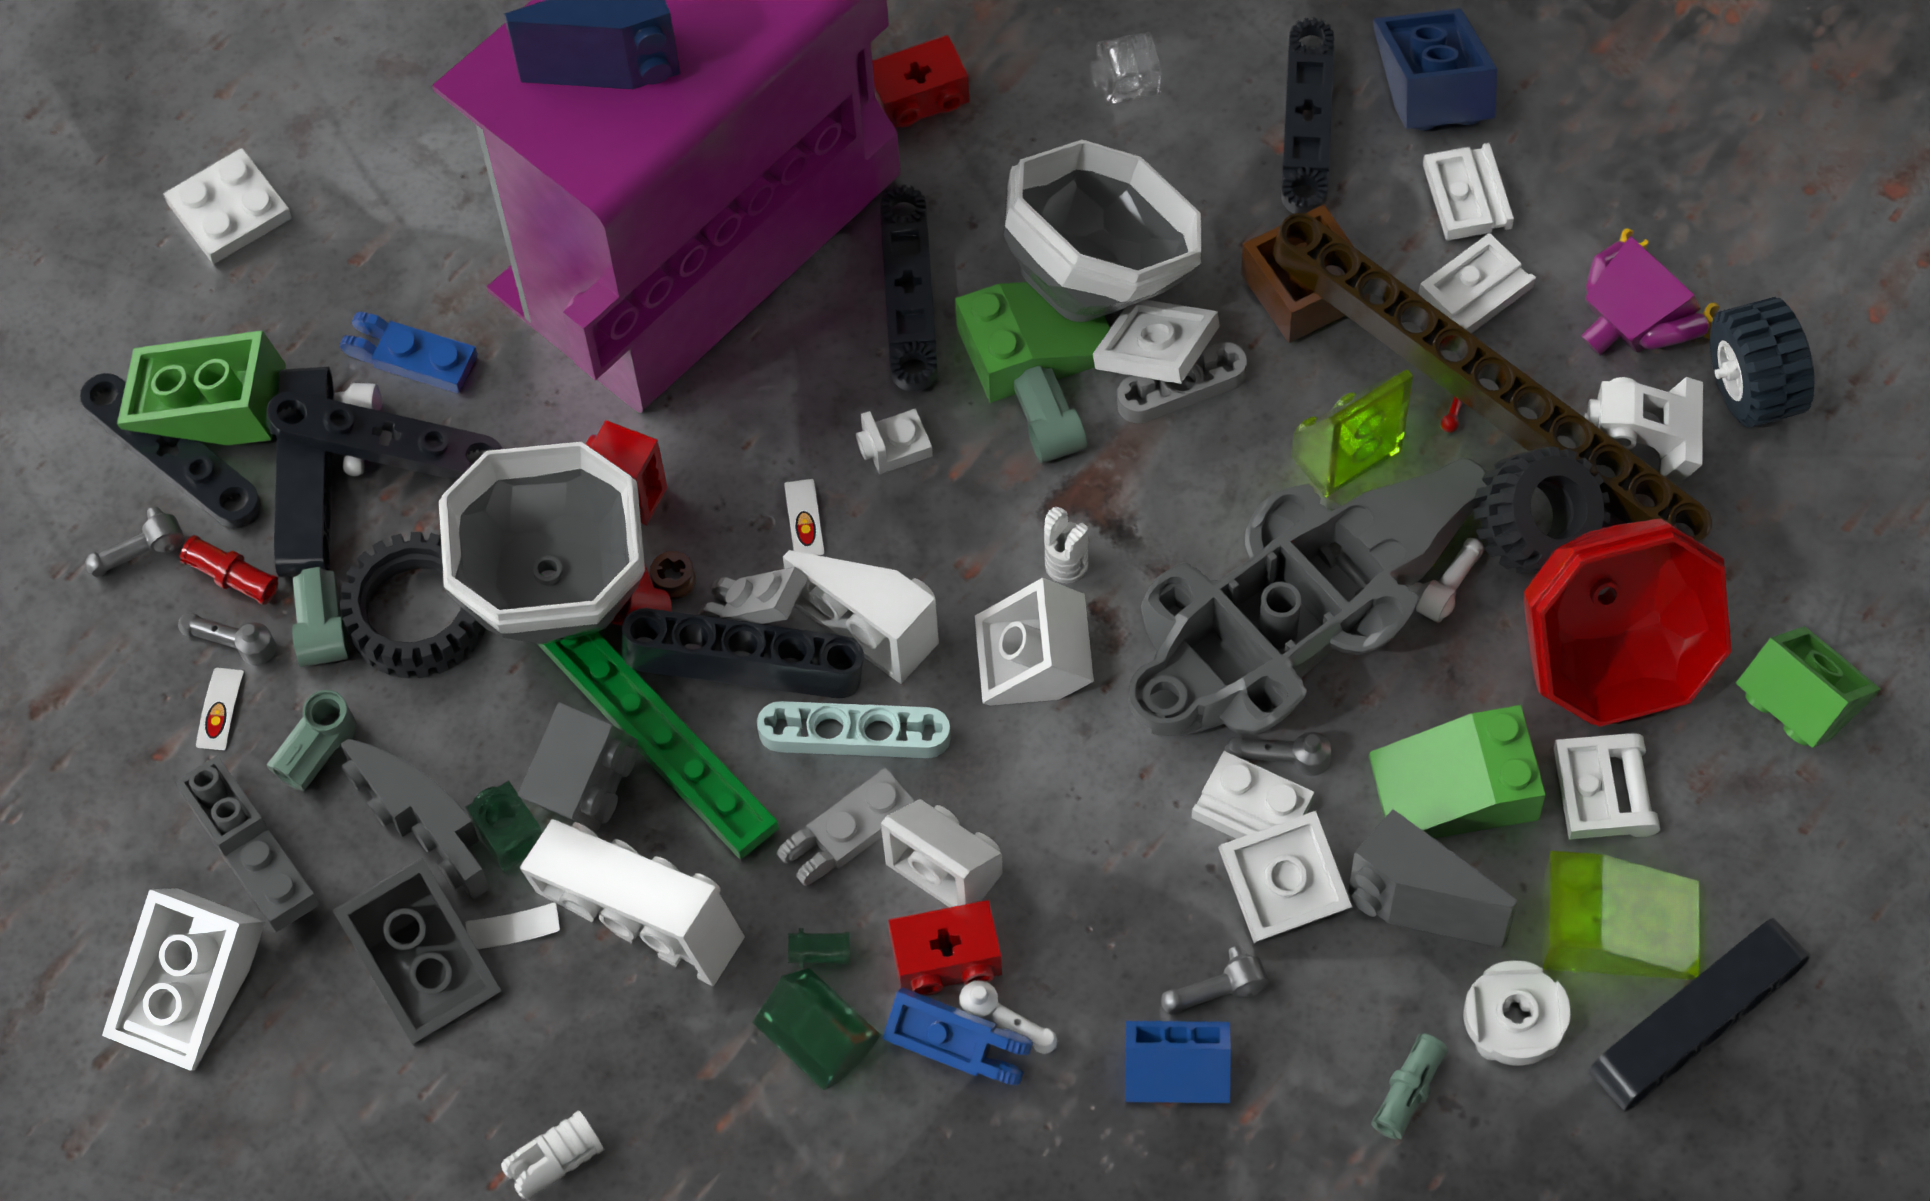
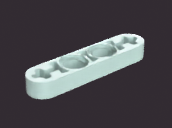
(853, 737)

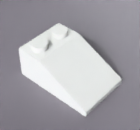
(874, 606)
(181, 975)

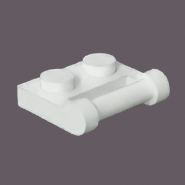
(1590, 789)

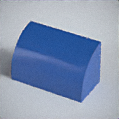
(1177, 1061)

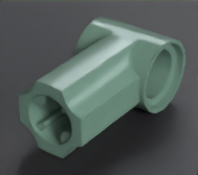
(1051, 424)
(320, 628)
(310, 743)

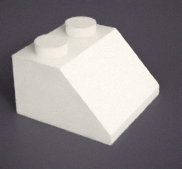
(1034, 645)
(940, 854)

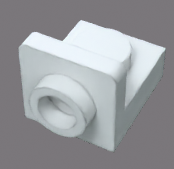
(893, 440)

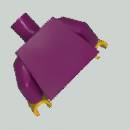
(1640, 301)

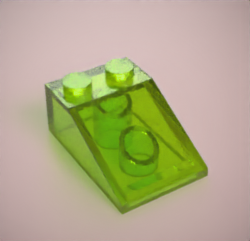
(1354, 434)
(1618, 918)

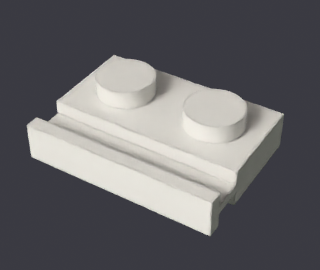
(1467, 192)
(1477, 284)
(1248, 798)

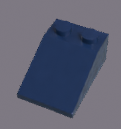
(594, 43)
(1436, 69)

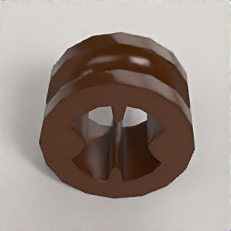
(679, 563)

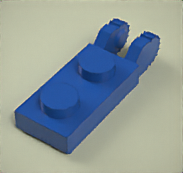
(411, 352)
(953, 1036)

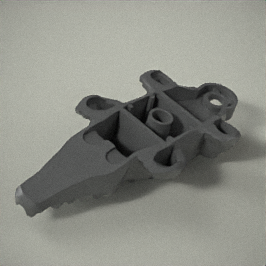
(1245, 641)

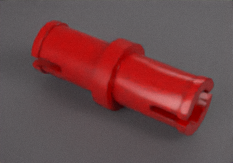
(229, 569)

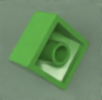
(1806, 686)

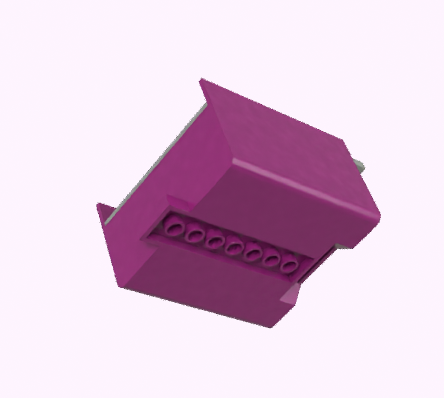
(685, 202)

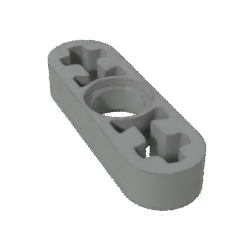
(1218, 382)

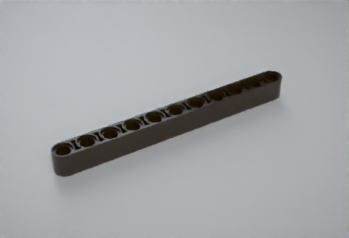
(1476, 363)

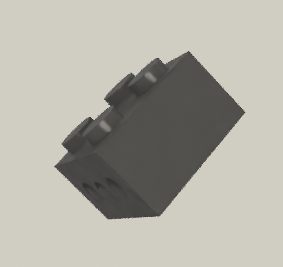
(579, 767)

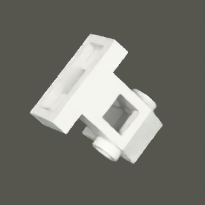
(1676, 437)

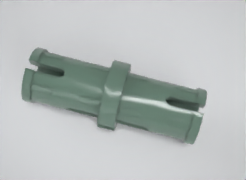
(1409, 1086)

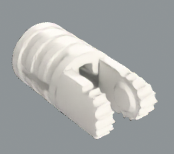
(1065, 547)
(552, 1155)

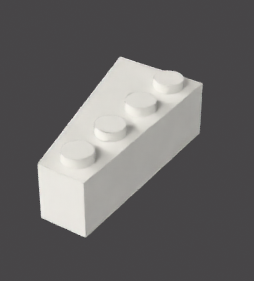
(635, 897)

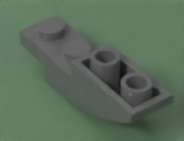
(418, 805)
(247, 844)

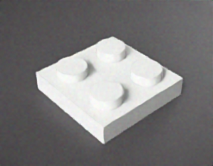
(227, 206)
(1156, 340)
(1284, 876)

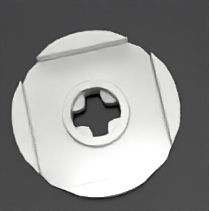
(1501, 1038)

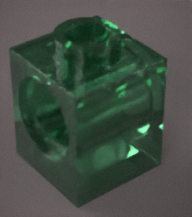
(506, 844)

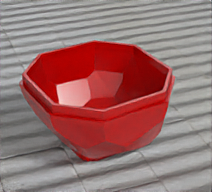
(1644, 639)

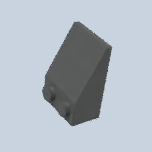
(1426, 886)
(417, 950)

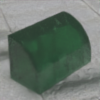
(815, 1027)

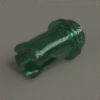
(818, 948)

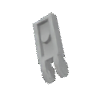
(757, 597)
(846, 827)

